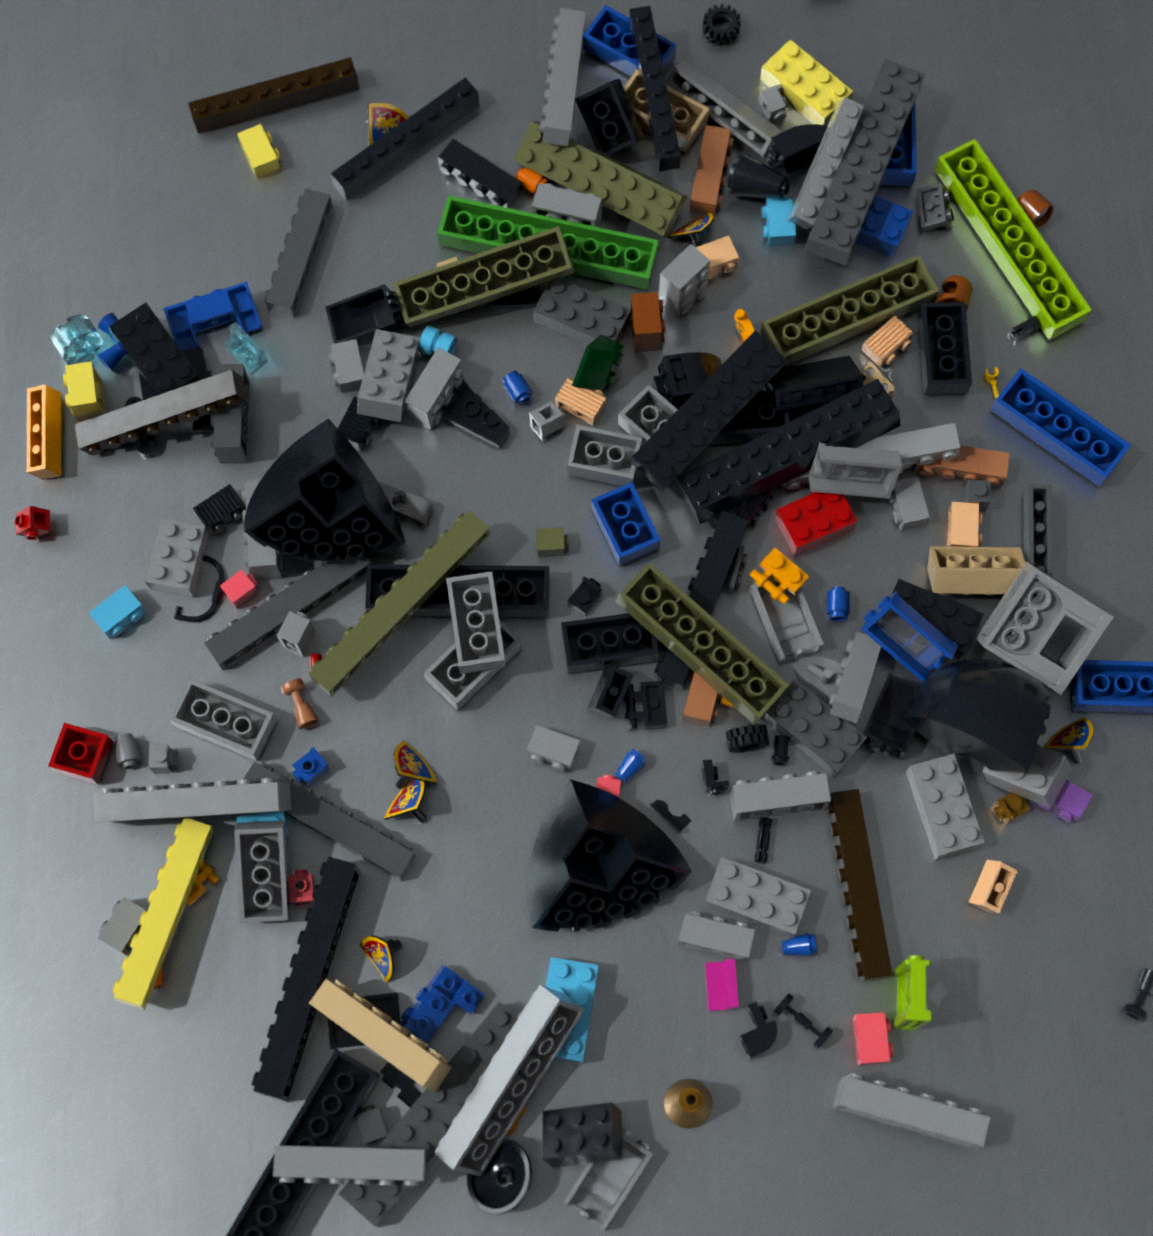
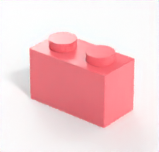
(872, 1038)

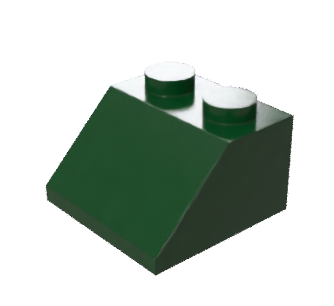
(599, 364)

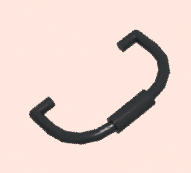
(216, 598)

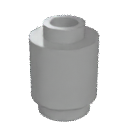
(126, 751)

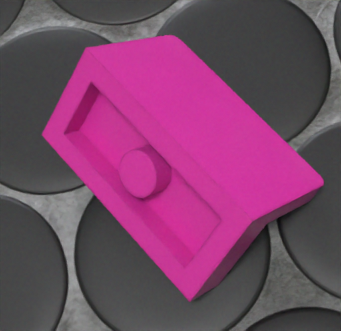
(722, 985)

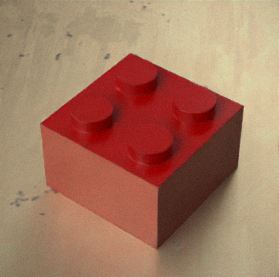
(80, 753)

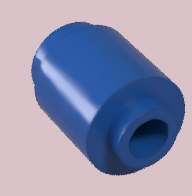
(517, 387)
(838, 604)

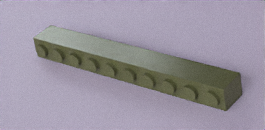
(399, 603)

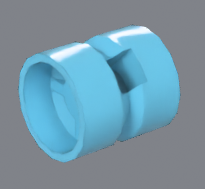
(433, 339)

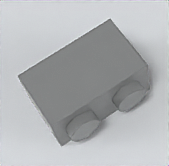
(348, 365)
(909, 504)
(296, 633)
(553, 748)
(122, 925)

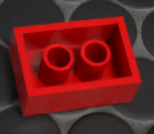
(814, 520)

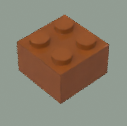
(647, 322)

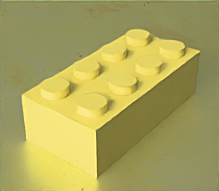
(804, 83)

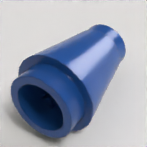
(631, 764)
(801, 945)

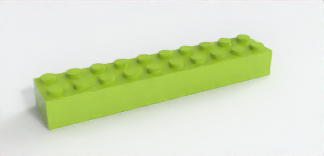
(1012, 239)

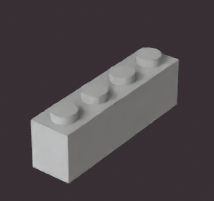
(856, 677)

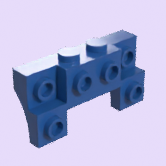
(212, 311)
(437, 1001)

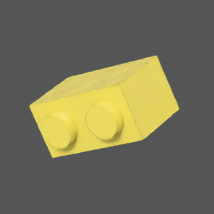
(259, 151)

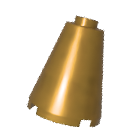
(680, 1111)

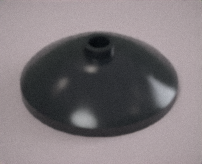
(491, 1189)

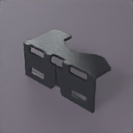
(676, 822)

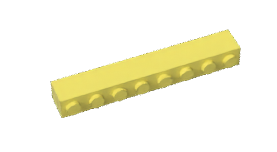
(163, 913)

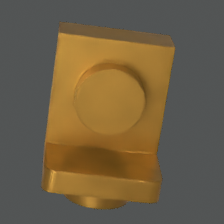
(1010, 807)

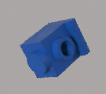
(318, 769)

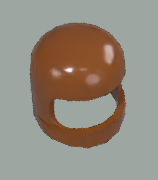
(1034, 204)
(956, 288)

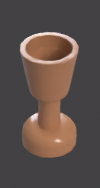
(303, 712)

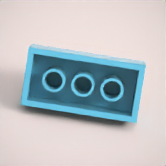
(578, 983)

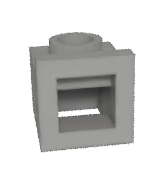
(773, 104)
(546, 420)
(162, 759)

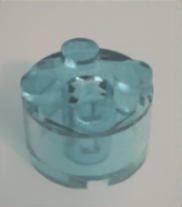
(76, 340)

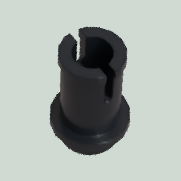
(1026, 327)
(780, 750)

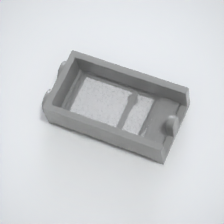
(855, 471)
(788, 625)
(607, 1183)

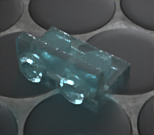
(244, 349)

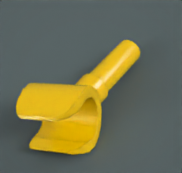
(992, 379)

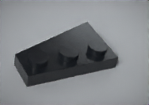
(474, 416)

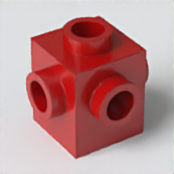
(32, 522)

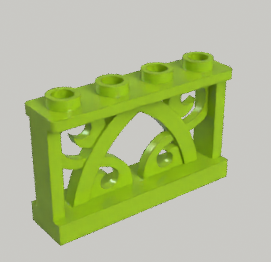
(911, 994)

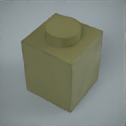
(551, 542)

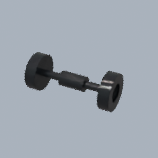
(803, 1021)

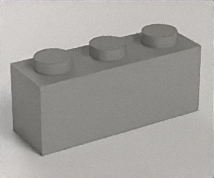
(716, 935)

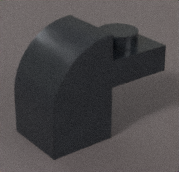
(762, 1037)

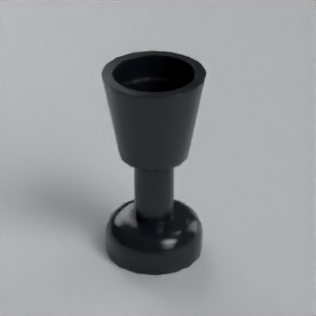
(1145, 989)

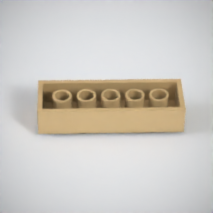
(384, 1037)

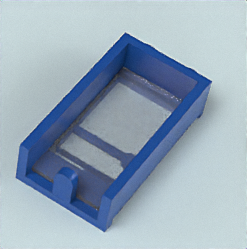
(908, 636)

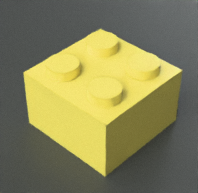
(84, 391)

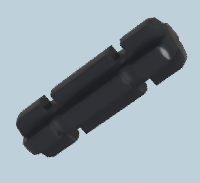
(763, 840)

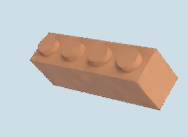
(710, 168)
(970, 465)
(701, 702)

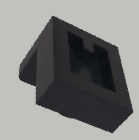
(585, 595)
(710, 774)

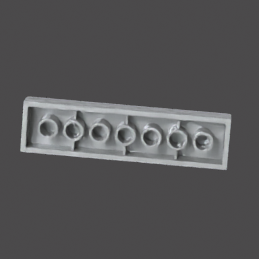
(184, 801)
(509, 1081)

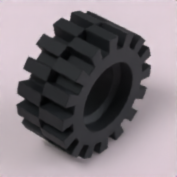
(723, 14)
(747, 738)

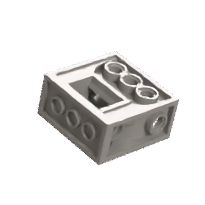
(1039, 623)

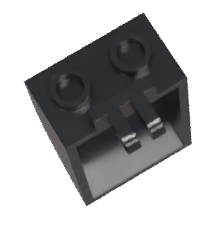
(795, 148)
(363, 314)
(683, 374)
(884, 729)

